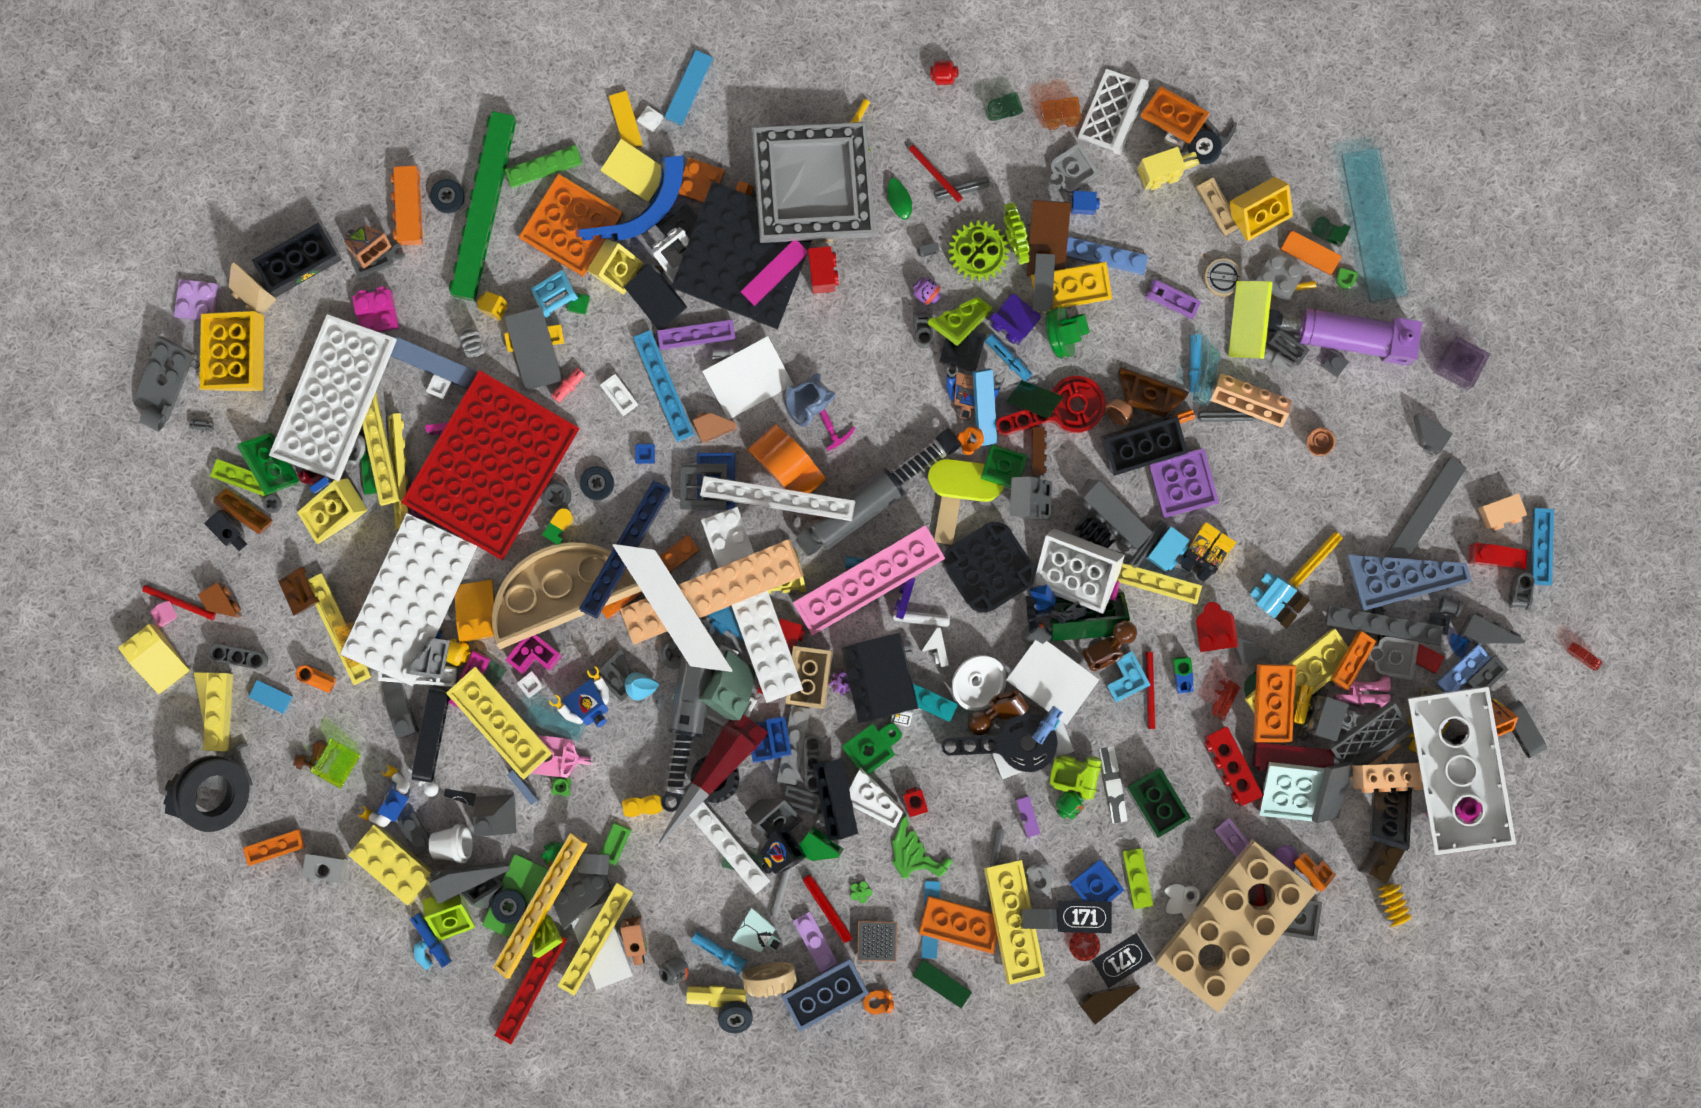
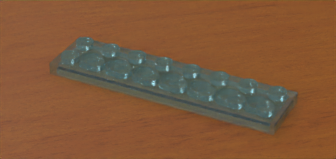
(1374, 225)

